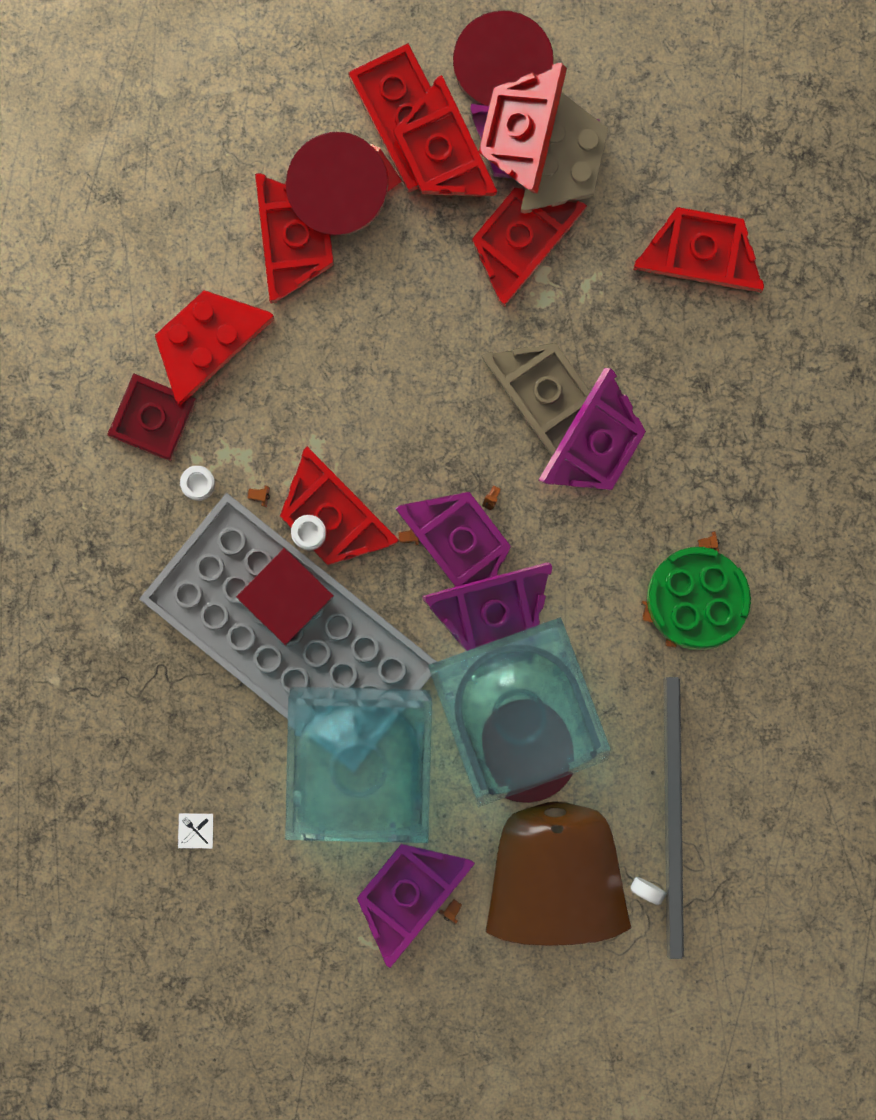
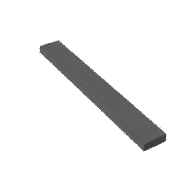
(673, 818)

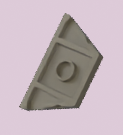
(571, 158)
(542, 388)

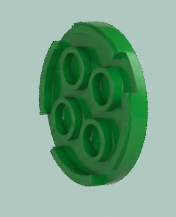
(698, 598)

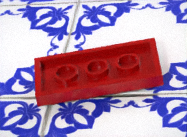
(388, 92)

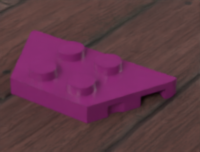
(597, 440)
(457, 536)
(492, 606)
(408, 895)

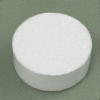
(197, 483)
(308, 532)
(648, 891)

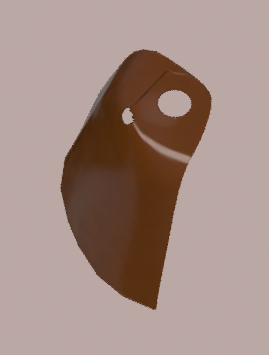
(557, 884)

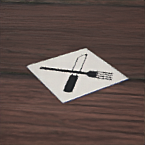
(195, 831)

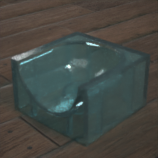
(519, 712)
(358, 764)

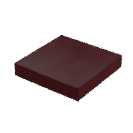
(151, 418)
(285, 596)

